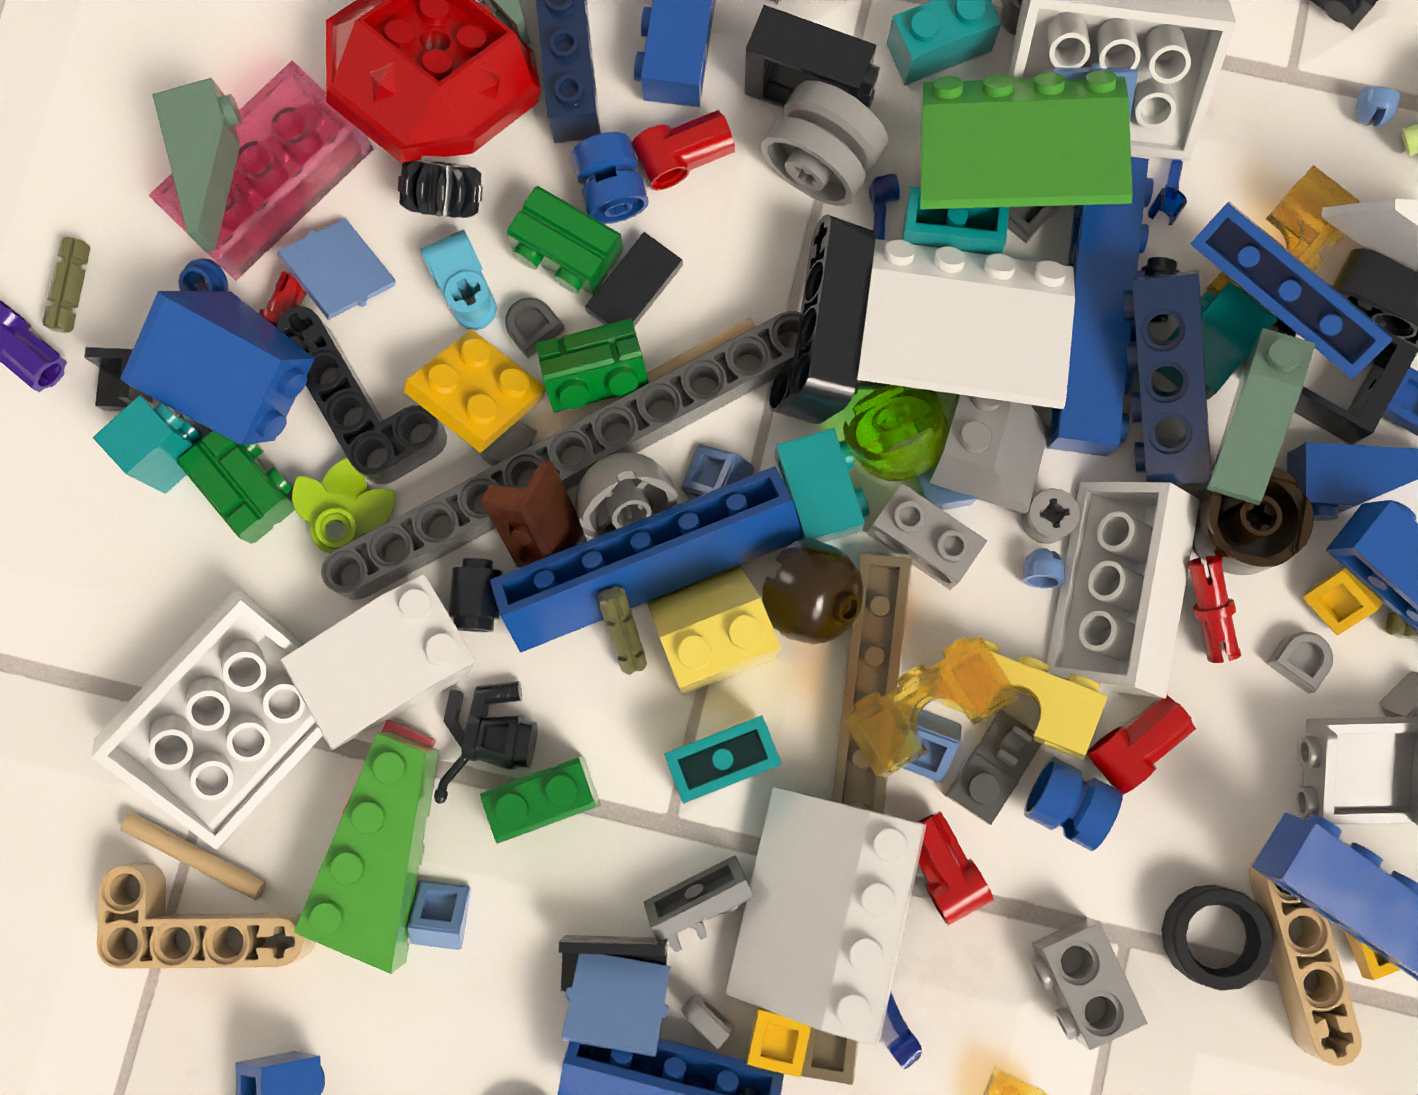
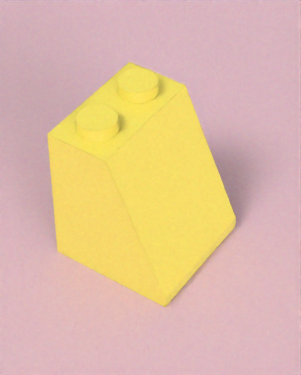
(714, 629)

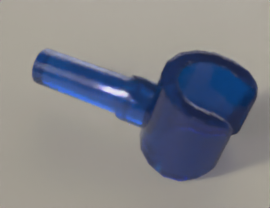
(882, 191)
(1169, 198)
(906, 1046)

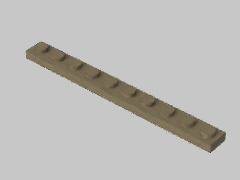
(871, 668)

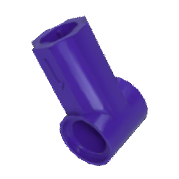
(26, 353)

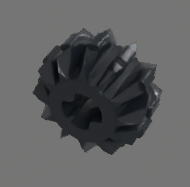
(440, 188)

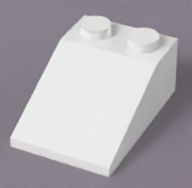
(1380, 226)
(379, 662)

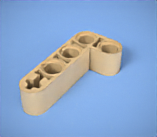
(206, 931)
(1291, 965)

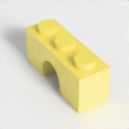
(1067, 707)

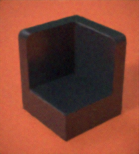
(112, 392)

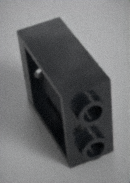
(795, 50)
(1370, 400)

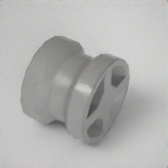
(1040, 519)

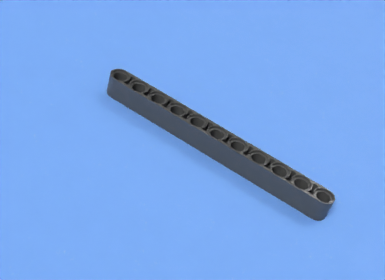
(586, 433)

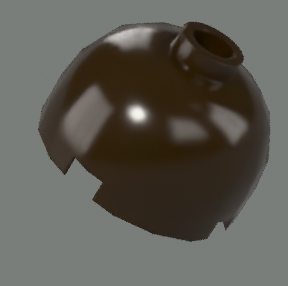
(813, 592)

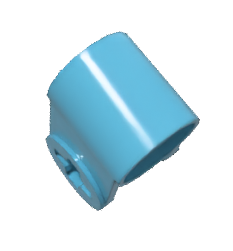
(460, 276)

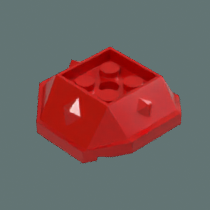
(427, 74)

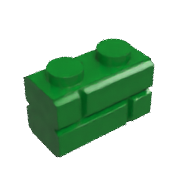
(564, 241)
(592, 365)
(239, 485)
(540, 799)

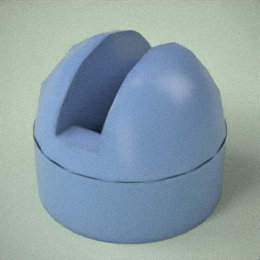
(1378, 104)
(1043, 569)

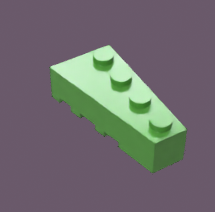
(375, 857)

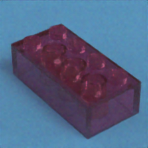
(286, 164)

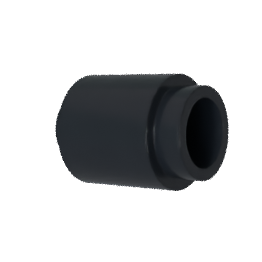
(472, 596)

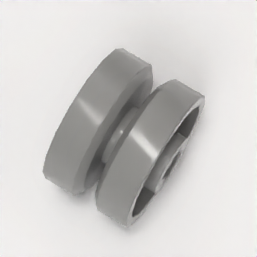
(824, 142)

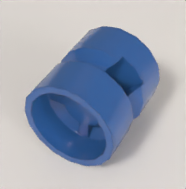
(607, 171)
(1078, 806)

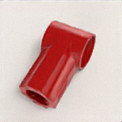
(671, 153)
(1129, 752)
(951, 878)

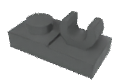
(994, 767)
(697, 898)

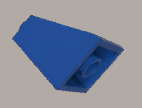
(218, 364)

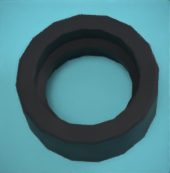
(1257, 946)

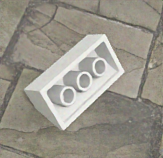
(1124, 586)

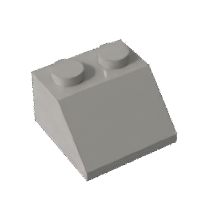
(992, 451)

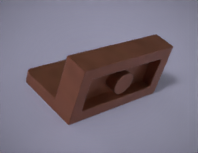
(534, 519)

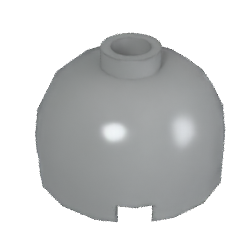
(622, 492)

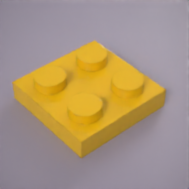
(475, 390)

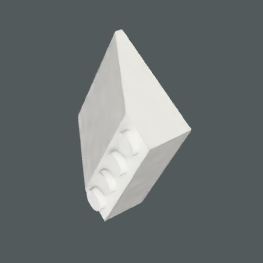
(1170, 43)
(968, 323)
(214, 723)
(826, 914)

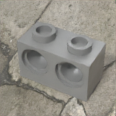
(928, 536)
(1097, 976)

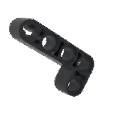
(1382, 291)
(830, 324)
(348, 393)

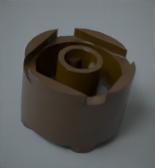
(1280, 520)

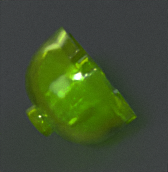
(897, 432)

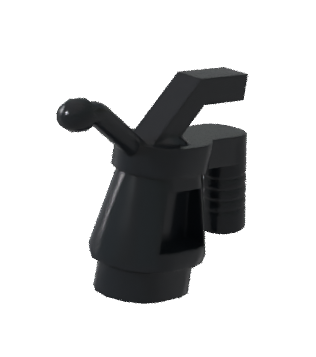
(495, 740)

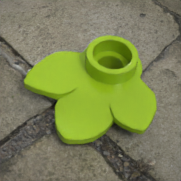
(341, 499)

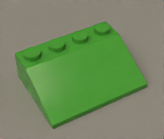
(1025, 141)

